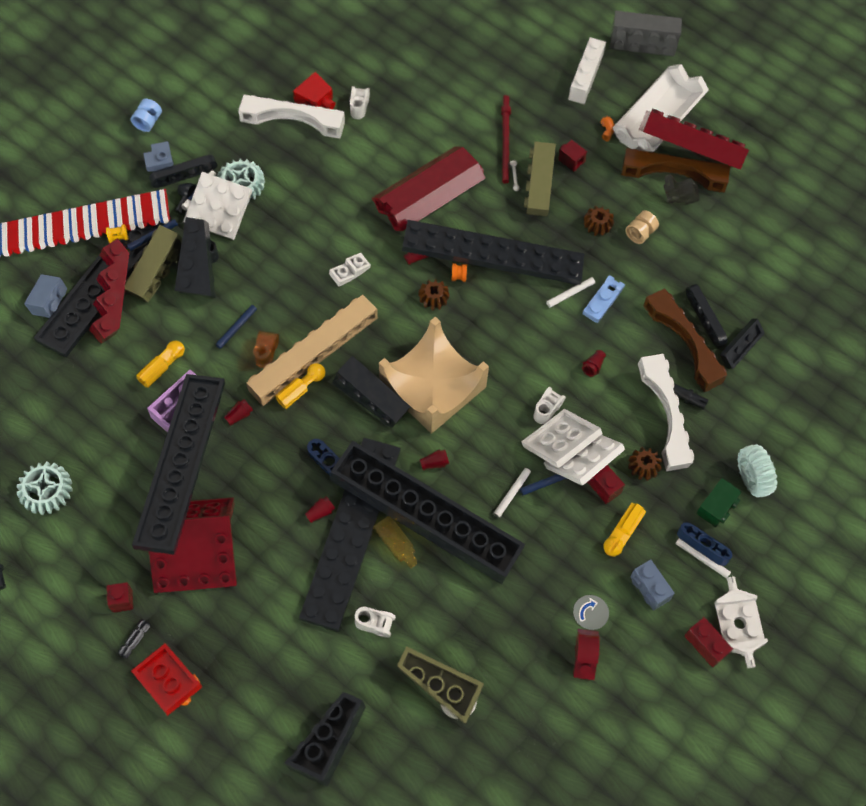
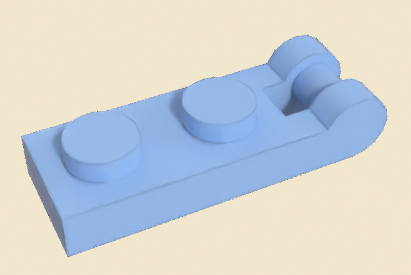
(603, 299)

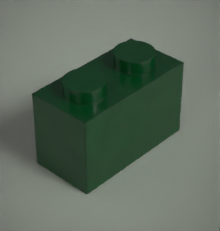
(718, 503)

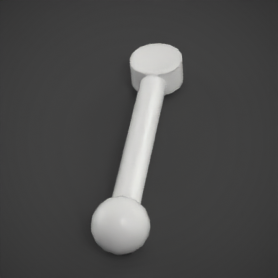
(513, 164)

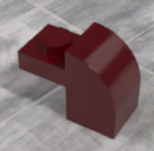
(587, 654)

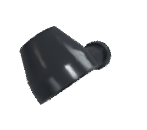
(184, 191)

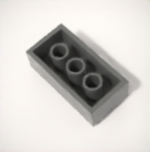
(645, 33)

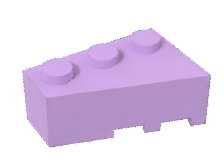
(163, 408)

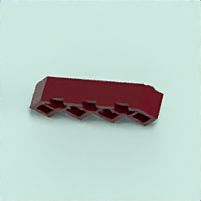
(113, 282)

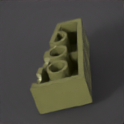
(540, 178)
(154, 263)
(444, 684)

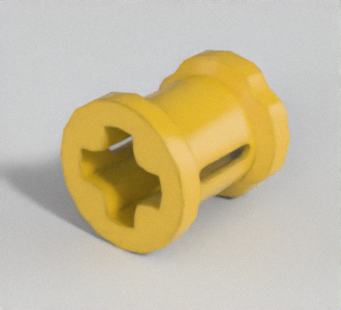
(112, 234)

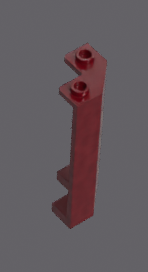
(429, 187)

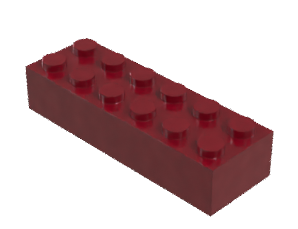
(696, 140)

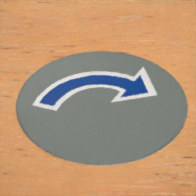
(591, 612)

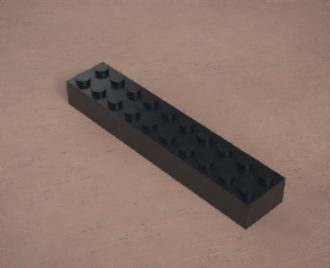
(427, 512)

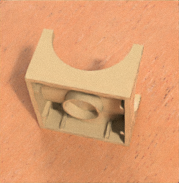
(434, 378)

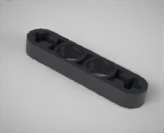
(164, 176)
(706, 315)

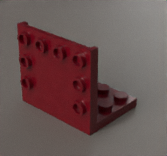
(203, 551)

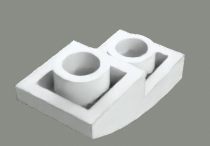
(351, 269)

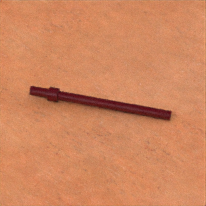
(505, 112)

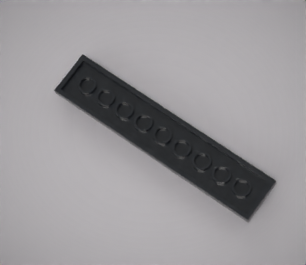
(493, 252)
(77, 310)
(179, 465)
(343, 553)

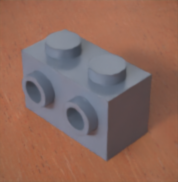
(46, 296)
(652, 585)

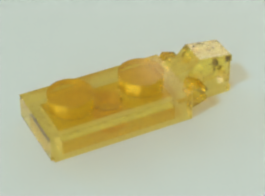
(396, 541)

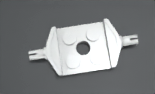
(742, 606)

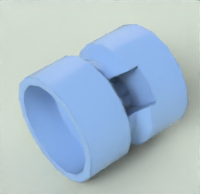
(146, 115)

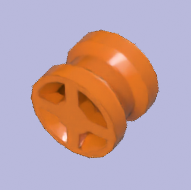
(459, 272)

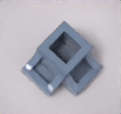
(159, 157)

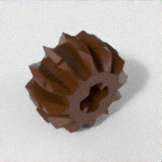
(598, 220)
(433, 294)
(649, 470)

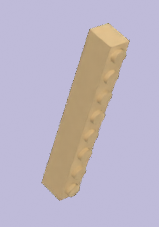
(312, 349)

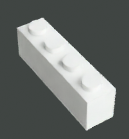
(587, 70)

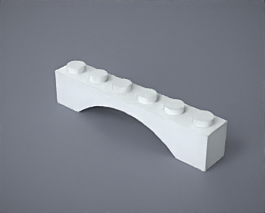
(258, 110)
(655, 375)

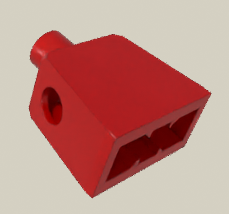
(314, 92)

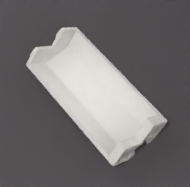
(670, 93)

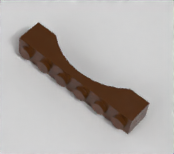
(708, 174)
(664, 310)

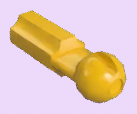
(160, 363)
(298, 386)
(614, 544)

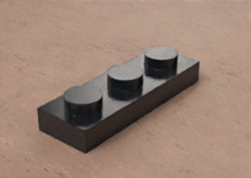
(742, 343)

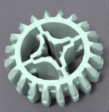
(240, 173)
(757, 470)
(36, 481)

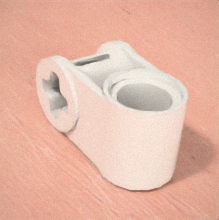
(358, 102)
(548, 403)
(375, 622)

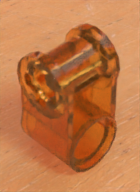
(265, 348)

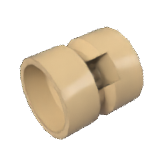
(642, 227)

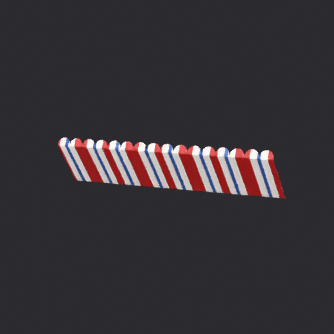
(83, 222)

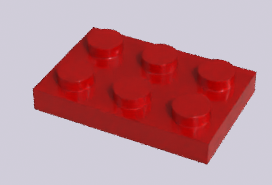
(166, 679)

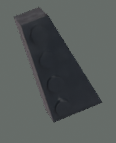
(195, 260)
(370, 392)
(325, 745)

